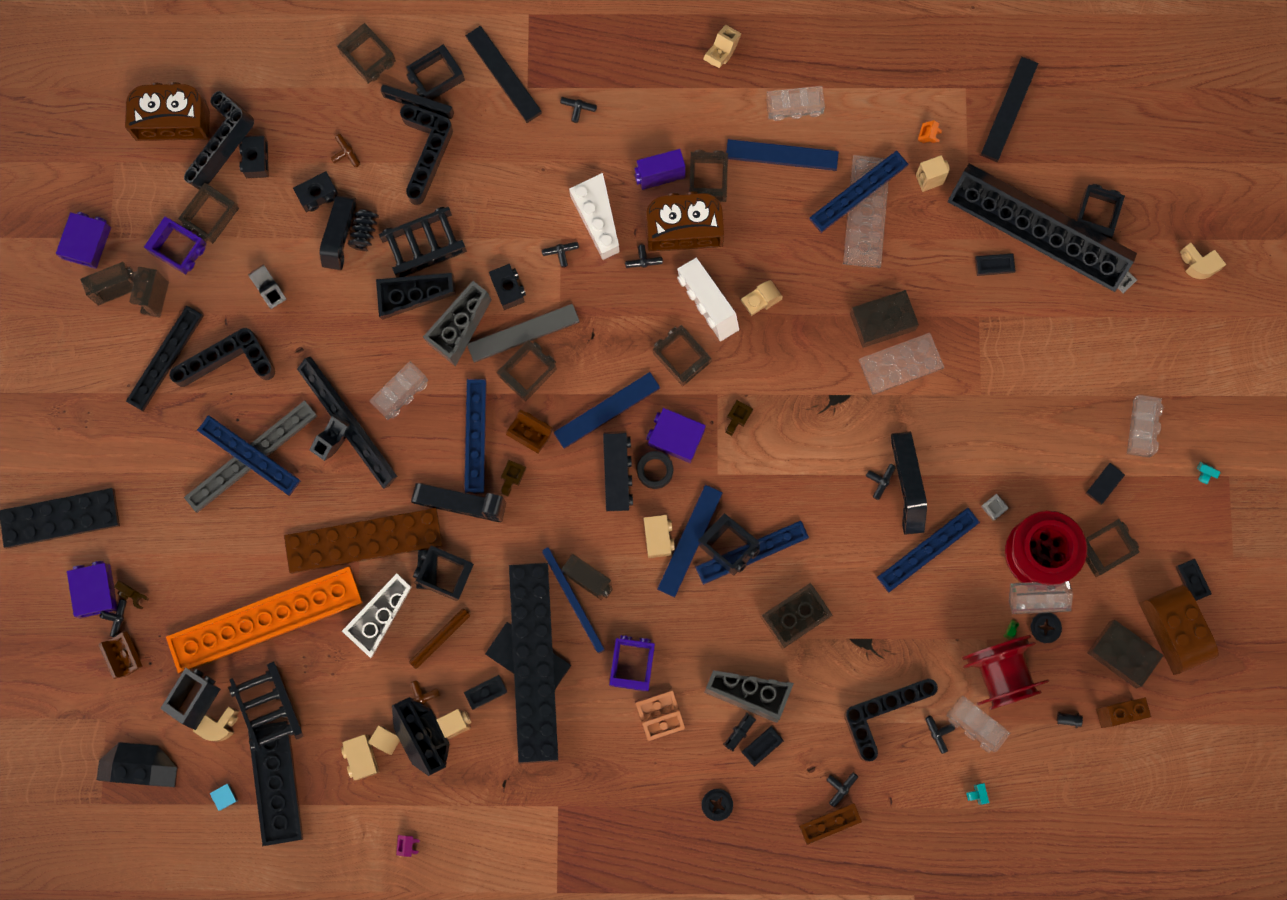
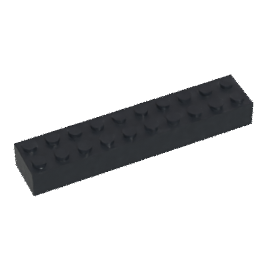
(1042, 227)
(533, 663)

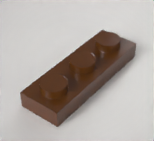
(830, 823)

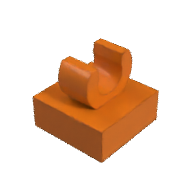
(929, 131)

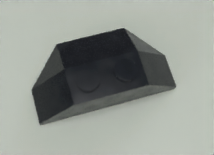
(420, 735)
(137, 765)

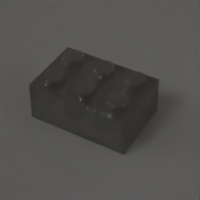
(884, 319)
(796, 616)
(1125, 654)

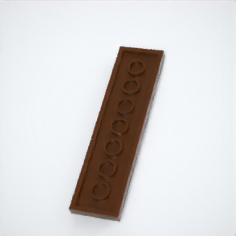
(362, 540)

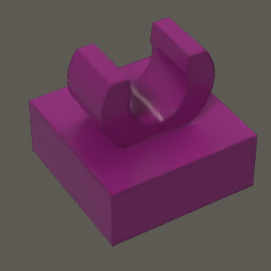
(404, 845)

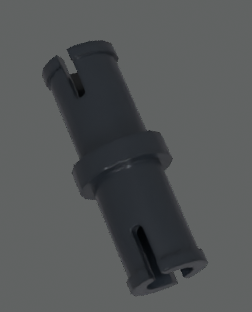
(739, 732)

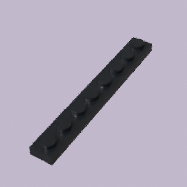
(356, 435)

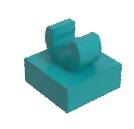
(1207, 472)
(980, 794)

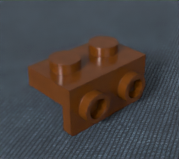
(529, 431)
(120, 655)

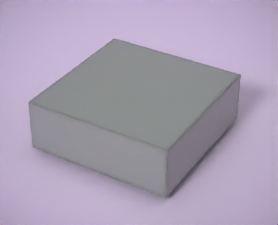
(1127, 282)
(994, 507)

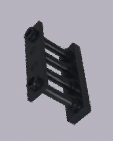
(420, 260)
(285, 710)

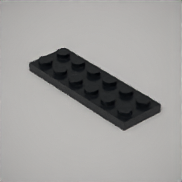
(59, 518)
(276, 788)

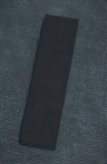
(421, 102)

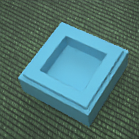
(223, 797)

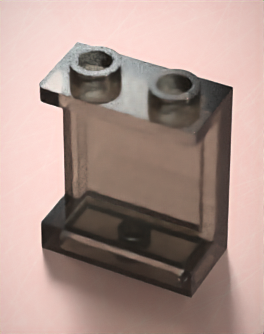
(149, 291)

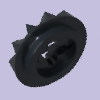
(1052, 621)
(719, 814)

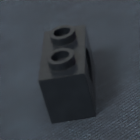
(254, 146)
(306, 189)
(510, 297)

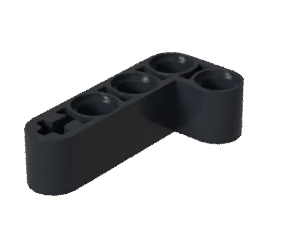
(336, 232)

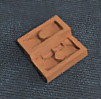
(660, 715)

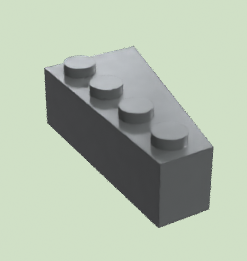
(458, 323)
(750, 693)

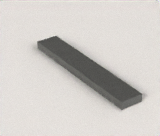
(523, 332)

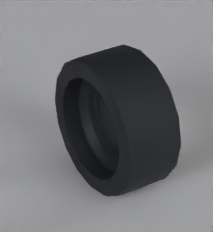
(650, 456)

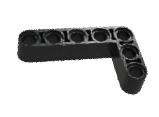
(223, 142)
(429, 151)
(223, 357)
(911, 483)
(489, 507)
(882, 708)

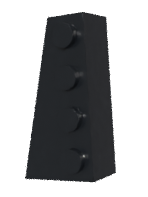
(411, 292)
(616, 471)

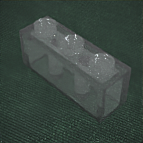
(795, 103)
(399, 391)
(1145, 426)
(1040, 598)
(977, 725)

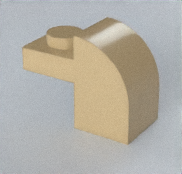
(723, 46)
(1201, 266)
(762, 297)
(217, 730)

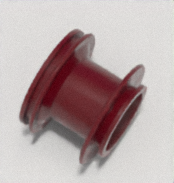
(1056, 527)
(1005, 672)

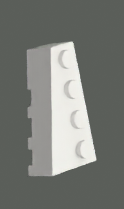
(595, 210)
(708, 298)
(376, 617)

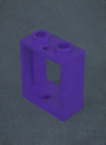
(161, 234)
(631, 684)

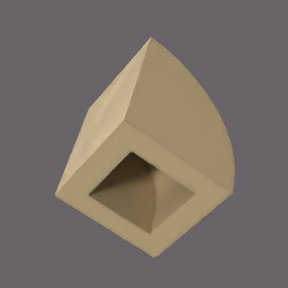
(384, 740)

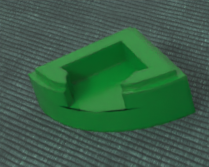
(1011, 630)

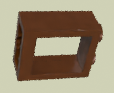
(1123, 712)

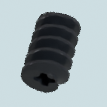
(361, 230)

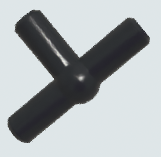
(578, 105)
(561, 249)
(643, 261)
(883, 481)
(118, 618)
(937, 733)
(843, 789)

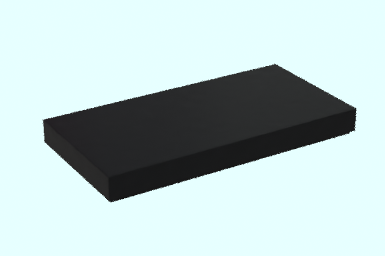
(502, 652)

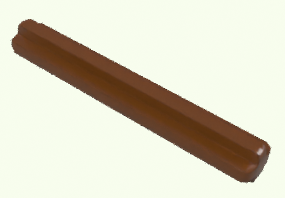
(440, 638)

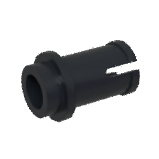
(1070, 719)

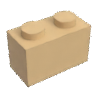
(932, 173)
(657, 536)
(454, 723)
(360, 757)

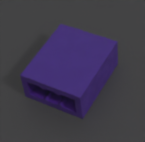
(660, 169)
(83, 239)
(676, 435)
(92, 589)

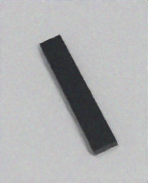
(503, 74)
(1009, 109)
(164, 358)

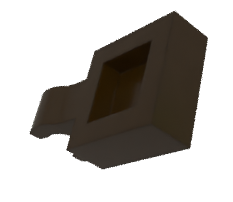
(738, 415)
(512, 475)
(126, 591)

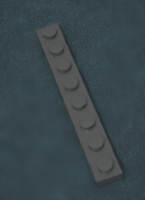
(266, 444)

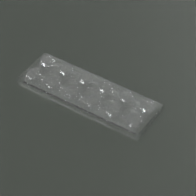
(866, 220)

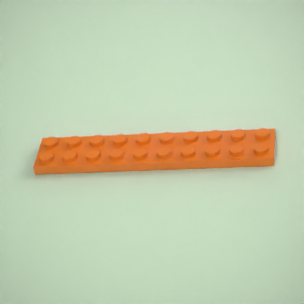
(264, 620)

